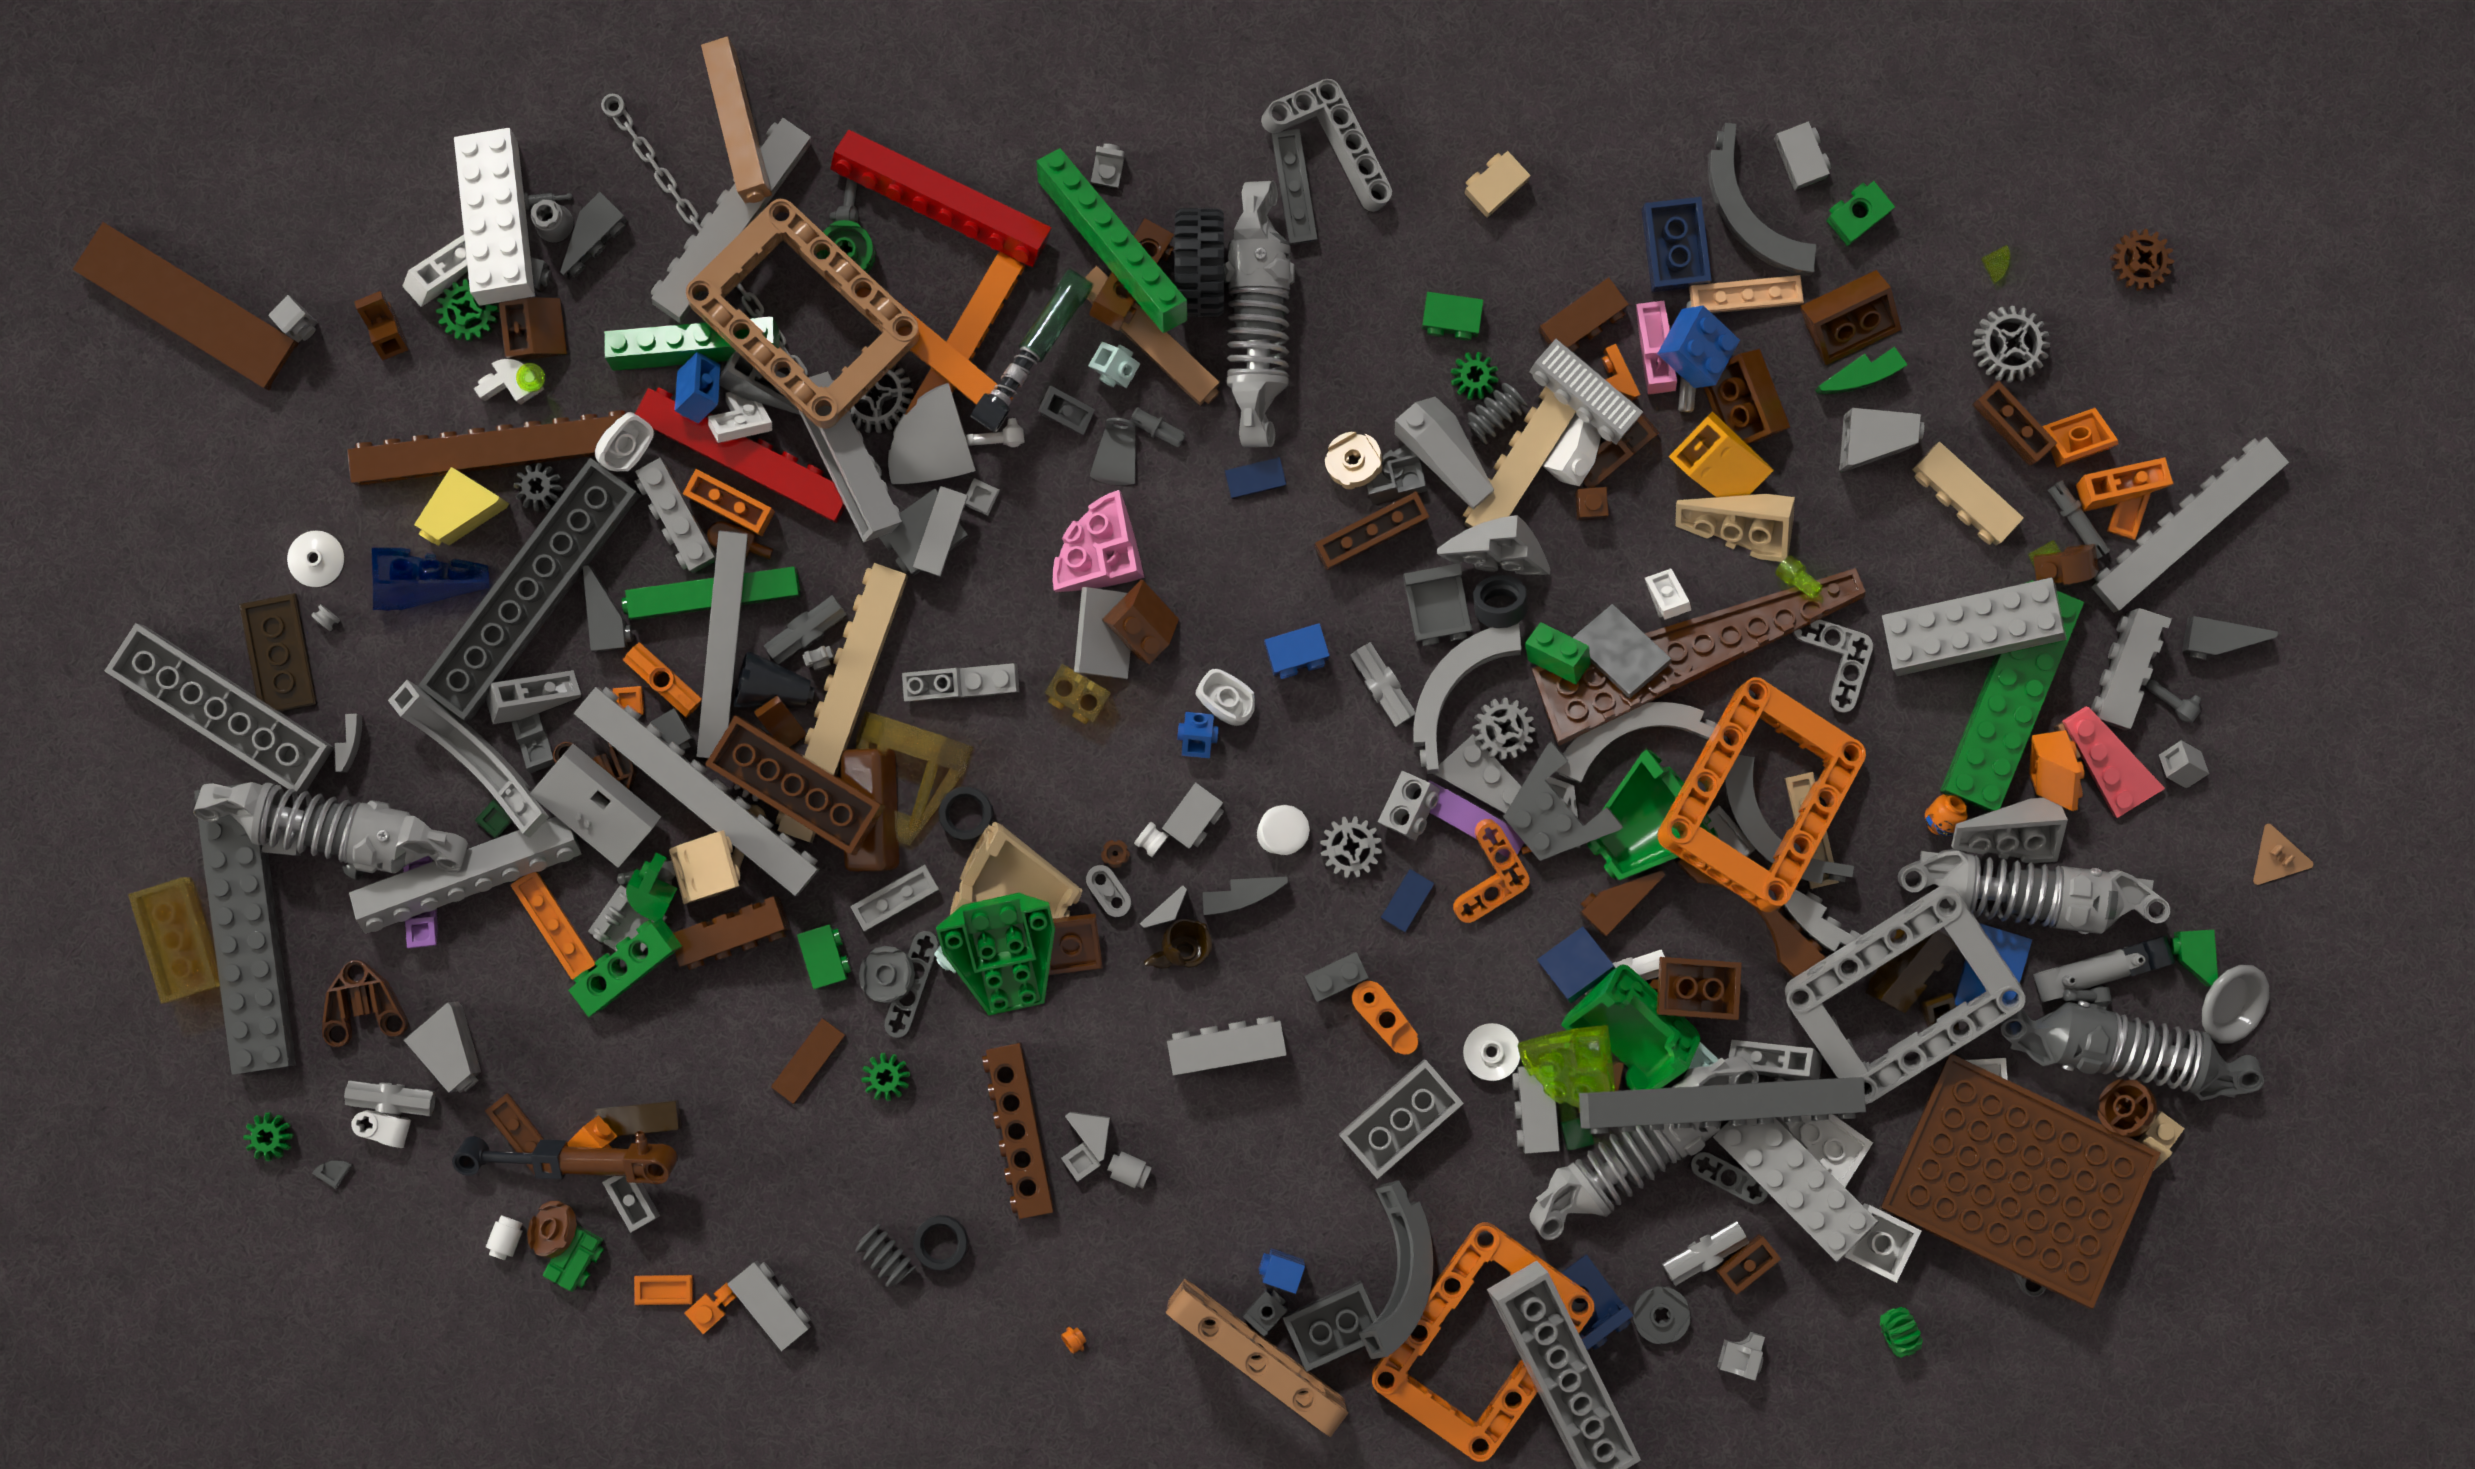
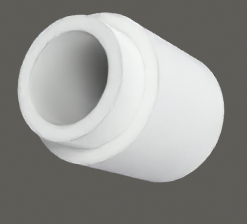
(504, 1237)

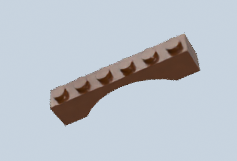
(1792, 948)

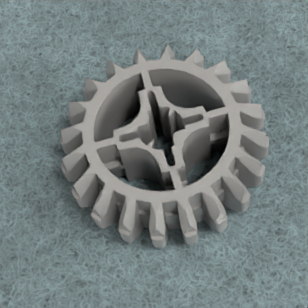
(2001, 336)
(888, 394)

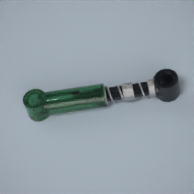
(1034, 347)

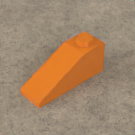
(2123, 483)

